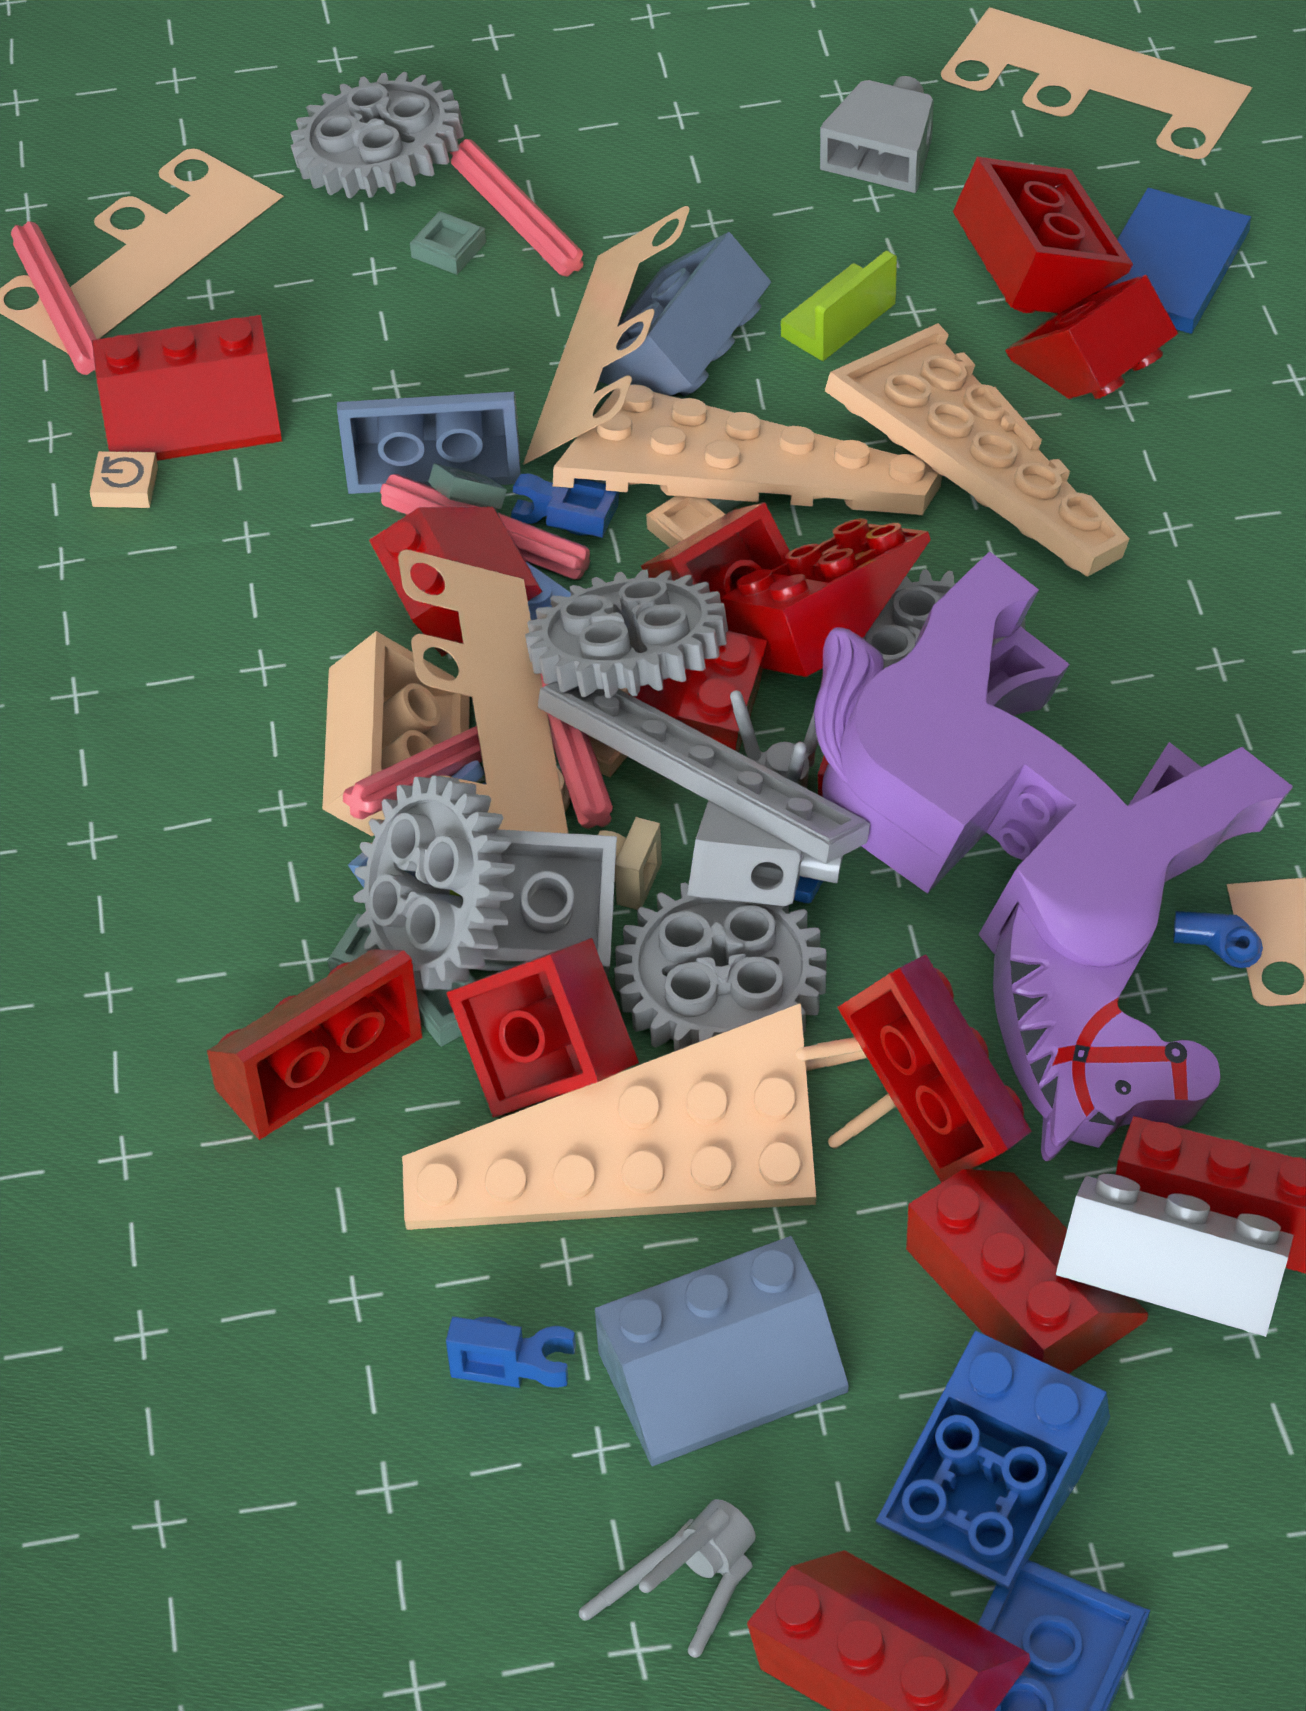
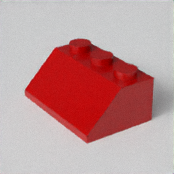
(1038, 234)
(187, 389)
(318, 1040)
(935, 1068)
(1222, 1174)
(999, 1260)
(876, 1643)

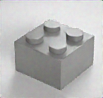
(559, 896)

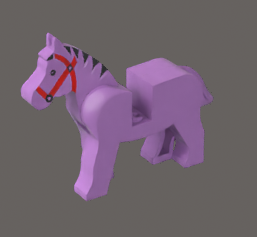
(943, 760)

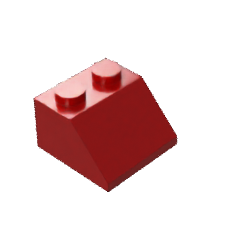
(1097, 340)
(456, 534)
(725, 550)
(705, 696)
(543, 1028)

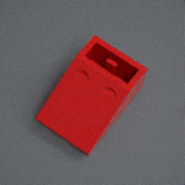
(822, 589)

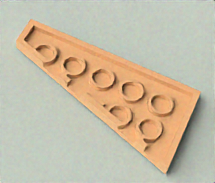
(978, 441)
(737, 456)
(667, 1137)

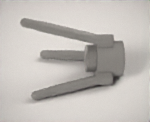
(783, 757)
(709, 1546)

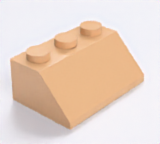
(381, 717)

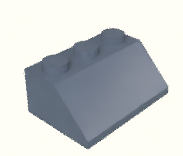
(696, 311)
(414, 433)
(720, 1350)

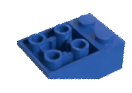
(996, 1460)

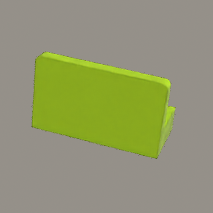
(842, 307)

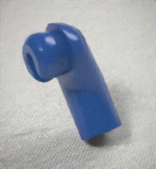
(1223, 933)

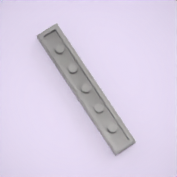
(711, 770)

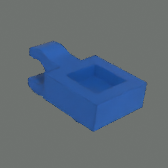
(580, 509)
(498, 1353)

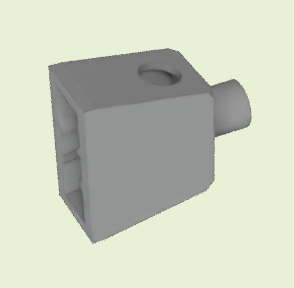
(880, 134)
(749, 864)

